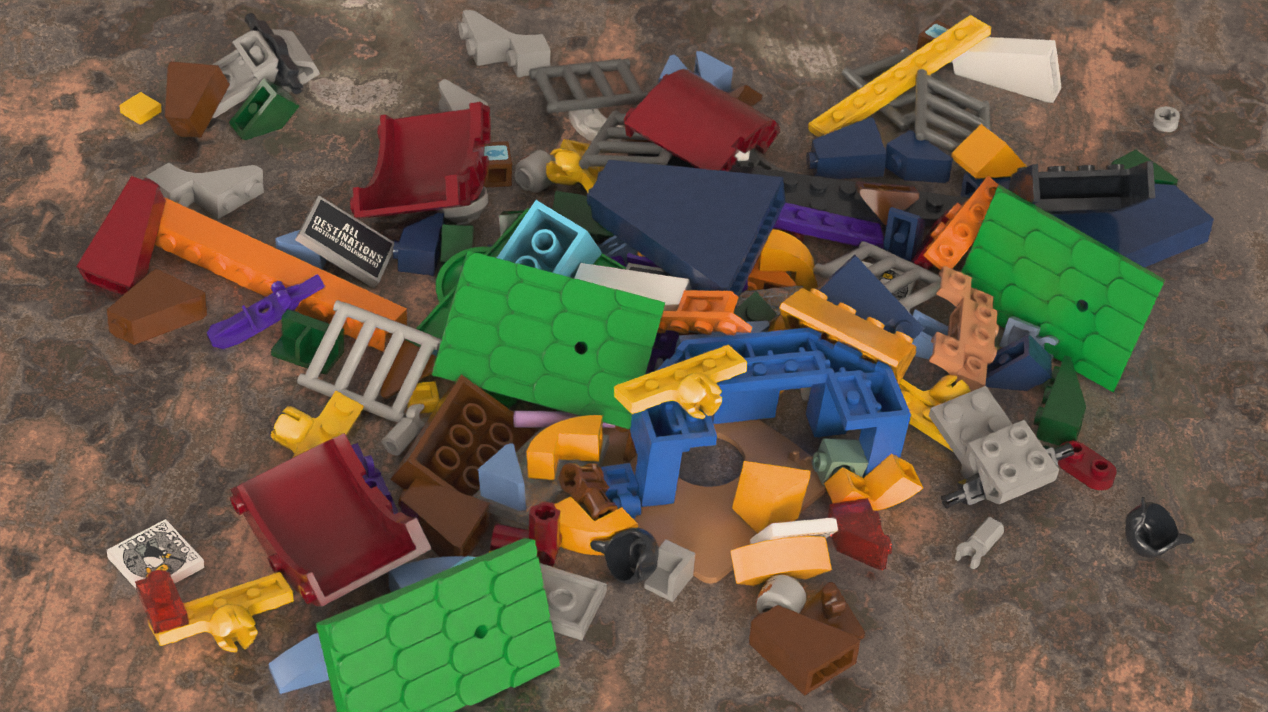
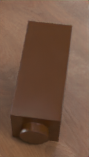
(193, 96)
(155, 307)
(447, 517)
(802, 647)

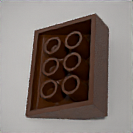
(459, 439)

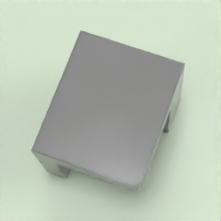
(673, 571)

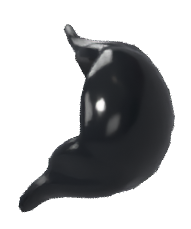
(1152, 530)
(629, 549)

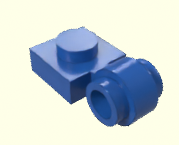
(622, 488)

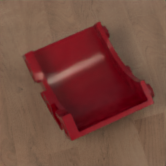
(700, 122)
(427, 163)
(326, 522)

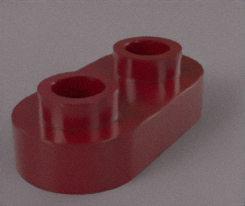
(1089, 467)

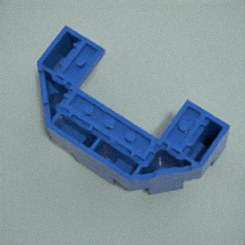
(843, 397)

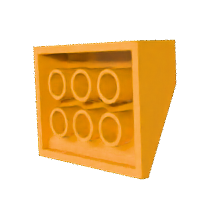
(841, 324)

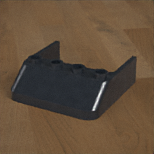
(1086, 188)

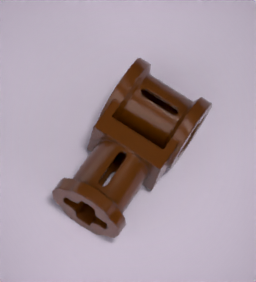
(587, 487)

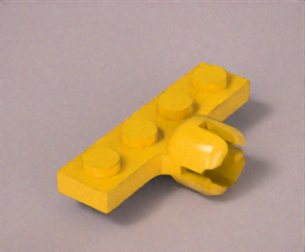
(566, 167)
(687, 382)
(921, 401)
(301, 432)
(230, 612)

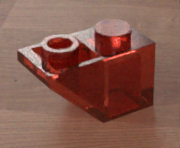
(860, 533)

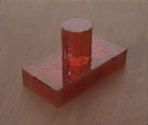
(161, 601)

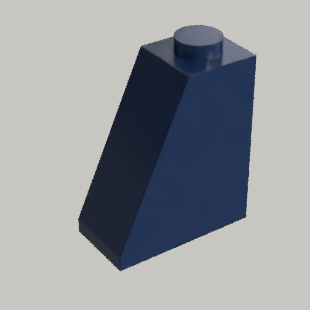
(848, 152)

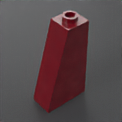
(126, 238)

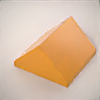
(986, 155)
(769, 494)

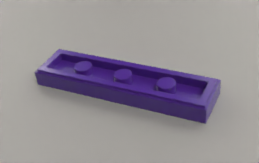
(829, 226)

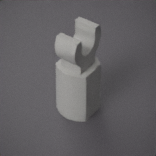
(404, 431)
(980, 541)

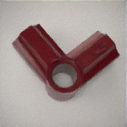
(543, 528)

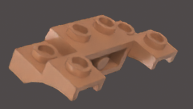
(970, 330)

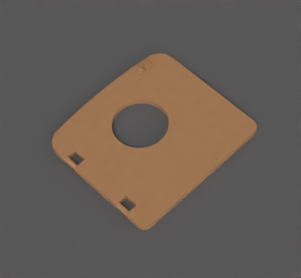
(704, 516)

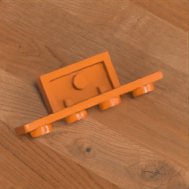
(960, 231)
(705, 313)

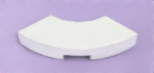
(588, 123)

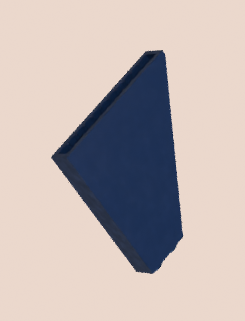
(690, 219)
(1142, 232)

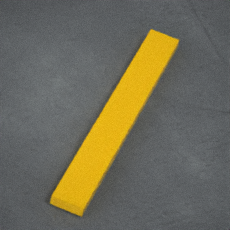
(901, 76)

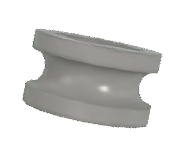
(1166, 113)

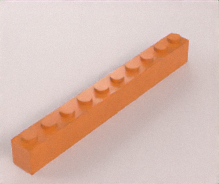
(260, 265)

